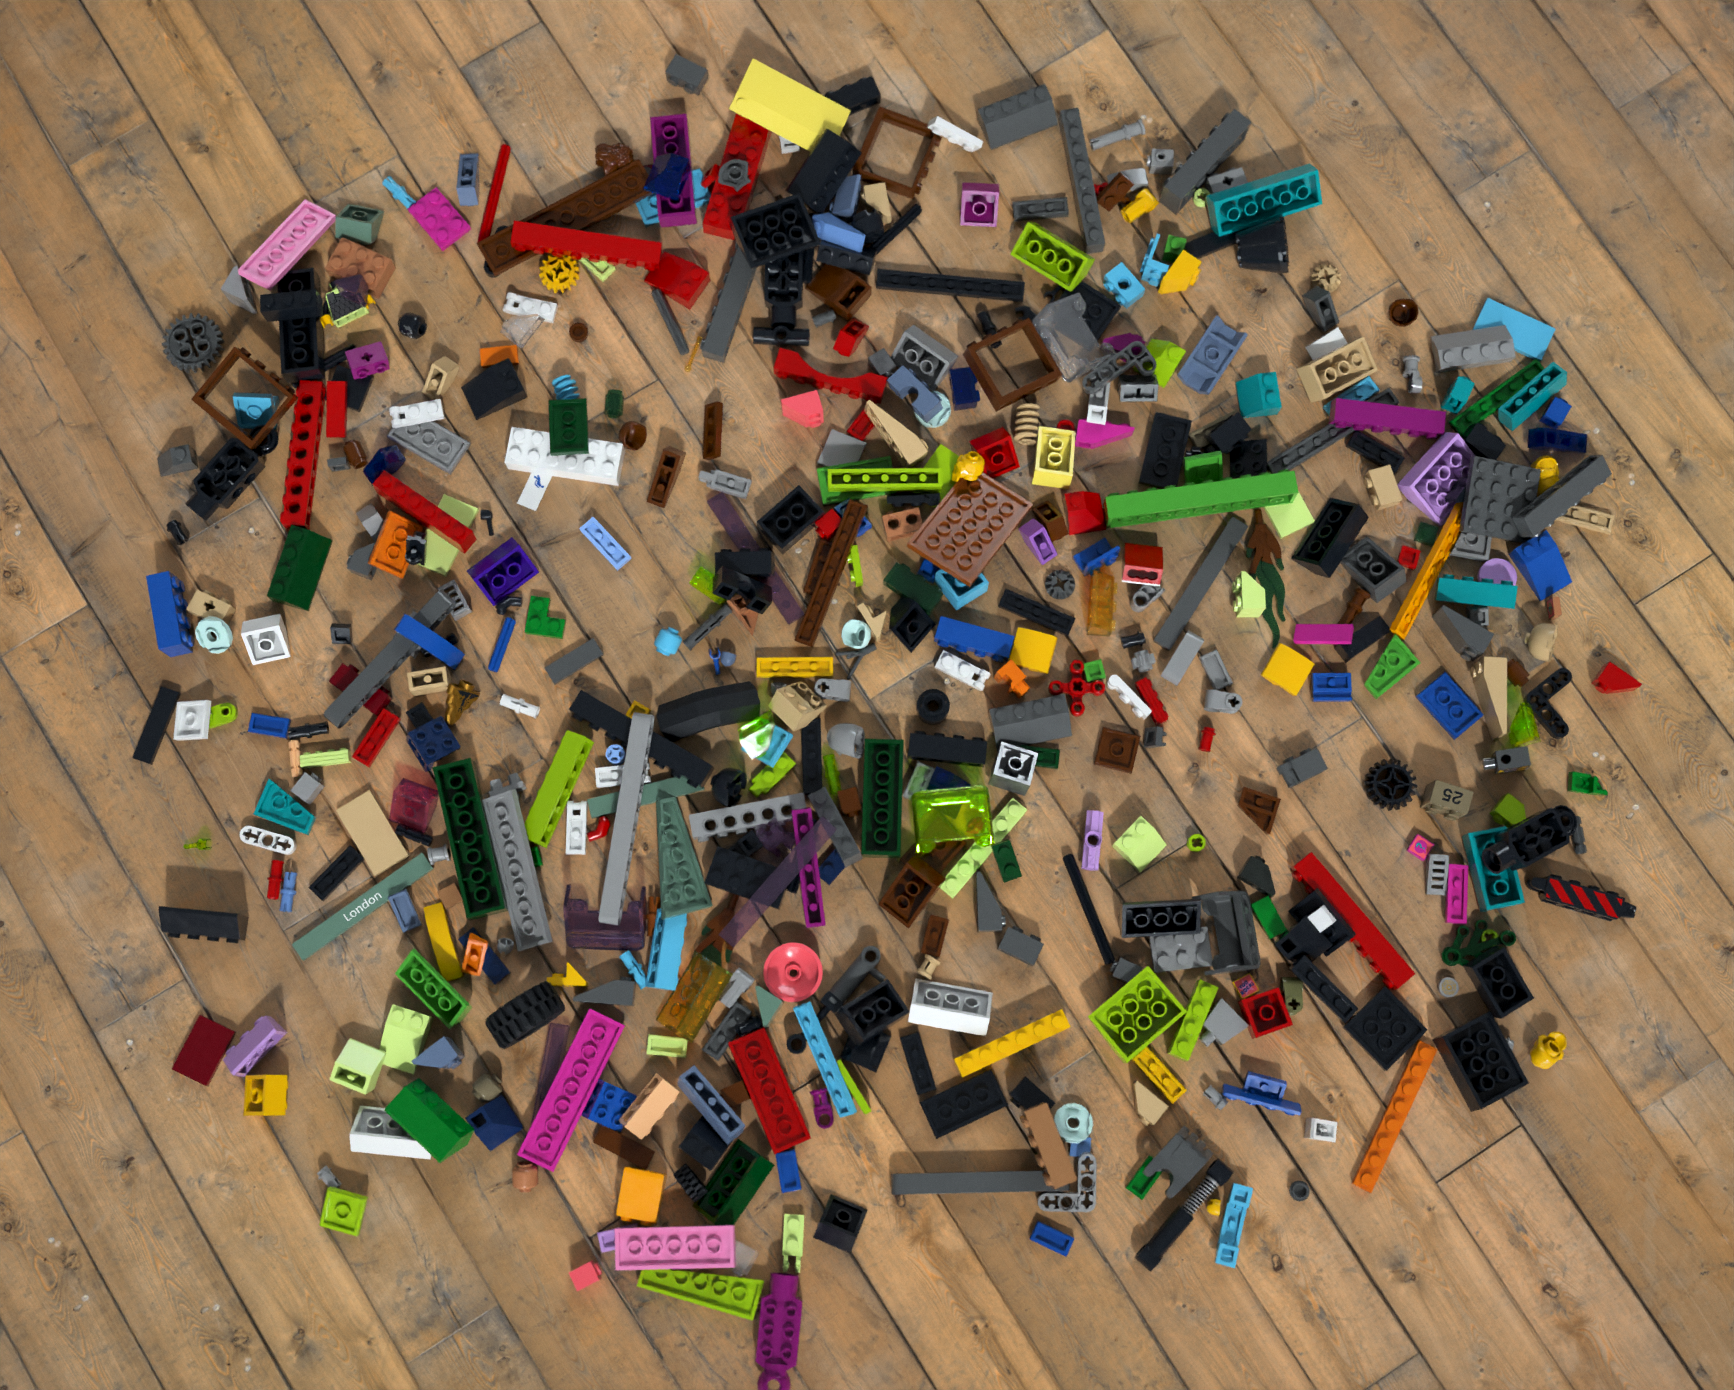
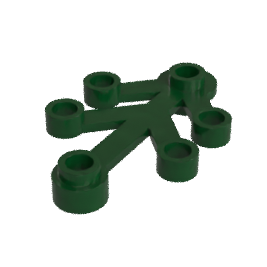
(1473, 947)

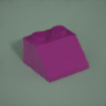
(979, 204)

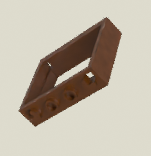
(906, 123)
(984, 379)
(200, 397)

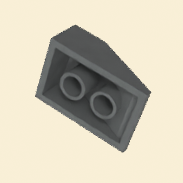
(1373, 569)
(1463, 634)

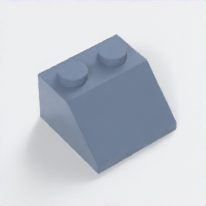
(847, 199)
(441, 1055)

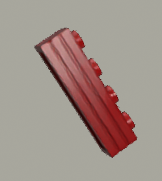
(1150, 698)

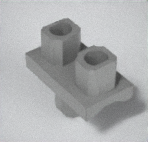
(514, 781)

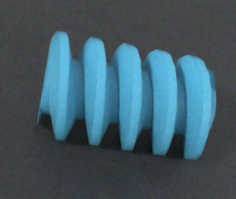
(564, 388)

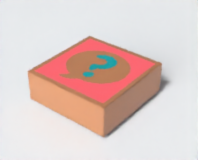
(1554, 608)

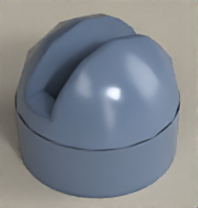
(727, 658)

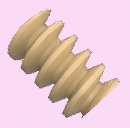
(1024, 424)

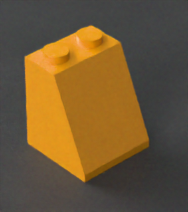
(641, 1195)

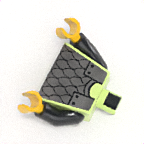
(341, 309)

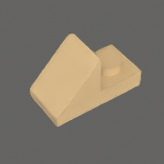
(875, 624)

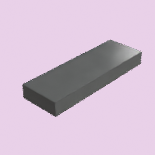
(1040, 209)
(574, 661)
(726, 1031)

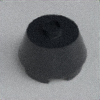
(869, 224)

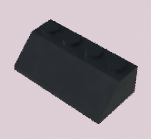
(824, 171)
(1330, 537)
(1160, 918)
(203, 923)

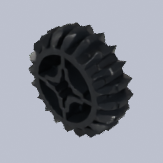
(1392, 769)

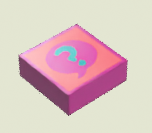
(1420, 847)

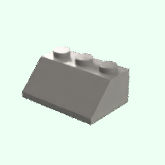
(924, 356)

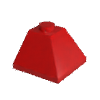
(1083, 512)

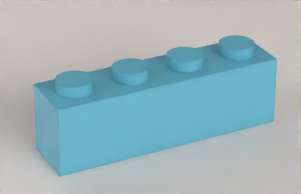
(666, 952)

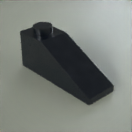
(1363, 639)

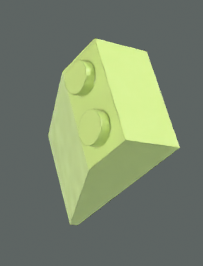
(404, 1037)

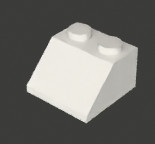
(266, 639)

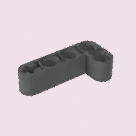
(1111, 365)

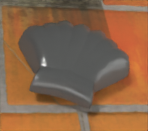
(734, 174)

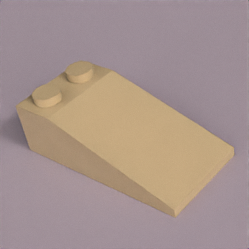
(1337, 370)
(901, 441)
(1491, 688)

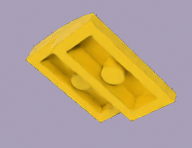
(1033, 650)
(1287, 669)

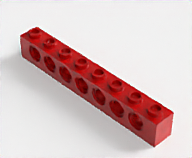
(306, 390)

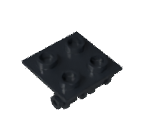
(1248, 458)

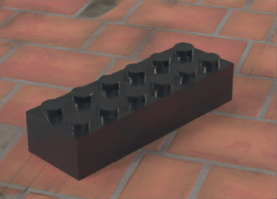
(301, 338)

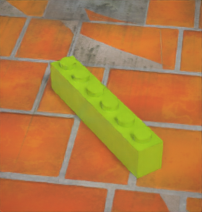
(884, 479)
(557, 787)

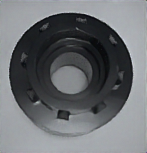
(932, 696)

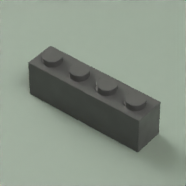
(842, 838)

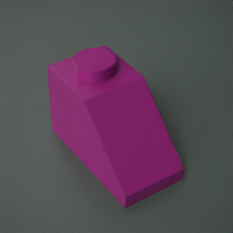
(1121, 341)

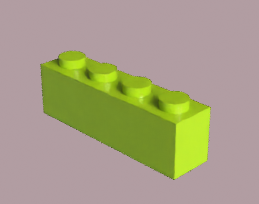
(1192, 1020)

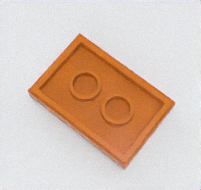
(391, 544)

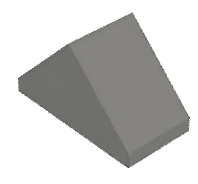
(371, 520)

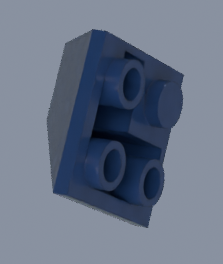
(494, 1122)

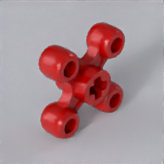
(1076, 695)

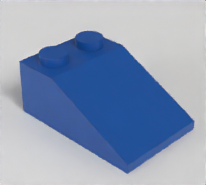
(1541, 565)

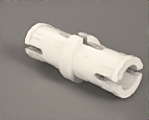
(519, 706)

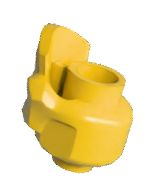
(968, 467)
(1548, 1049)

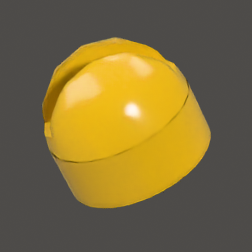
(1213, 1206)

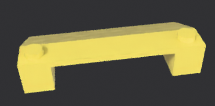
(786, 106)

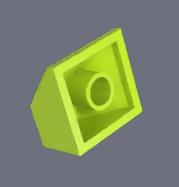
(1167, 359)

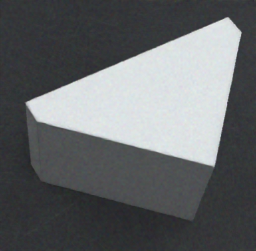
(1320, 1130)

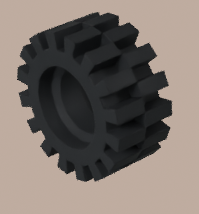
(690, 1182)

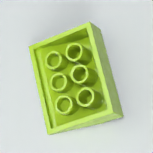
(1136, 1014)

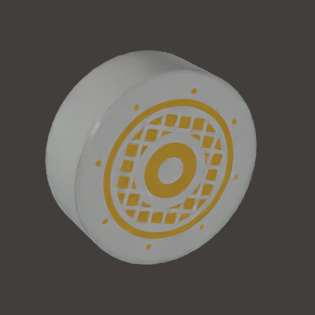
(1448, 987)

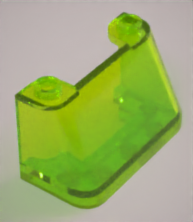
(952, 816)

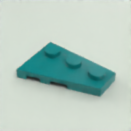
(283, 809)

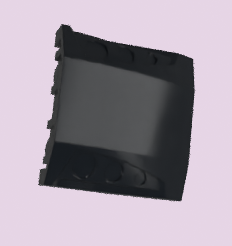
(868, 1054)

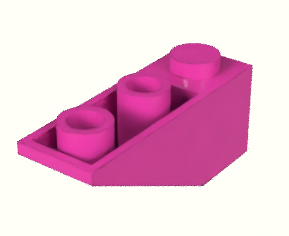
(1096, 435)

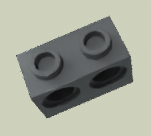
(1137, 388)

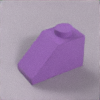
(1038, 541)

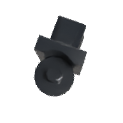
(416, 548)

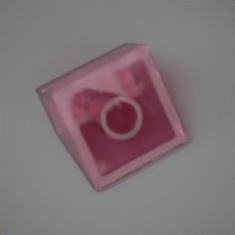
(413, 805)

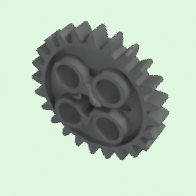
(208, 337)

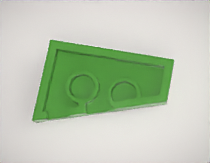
(1391, 667)

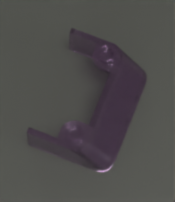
(586, 932)

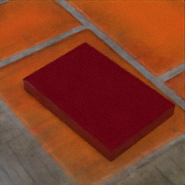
(203, 1050)

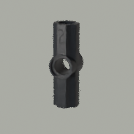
(769, 335)

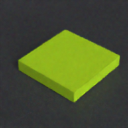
(343, 1211)

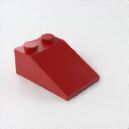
(679, 279)

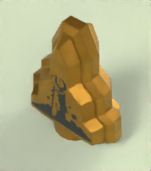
(459, 699)

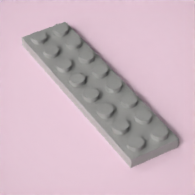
(517, 870)

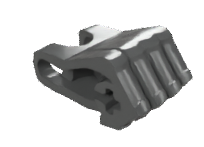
(1180, 1159)

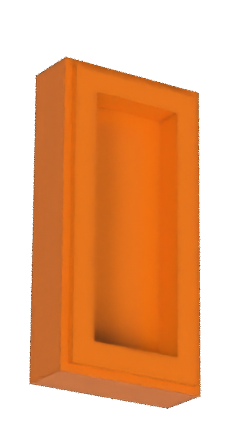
(494, 355)

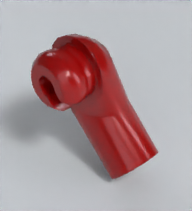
(601, 830)

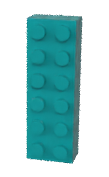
(1264, 199)

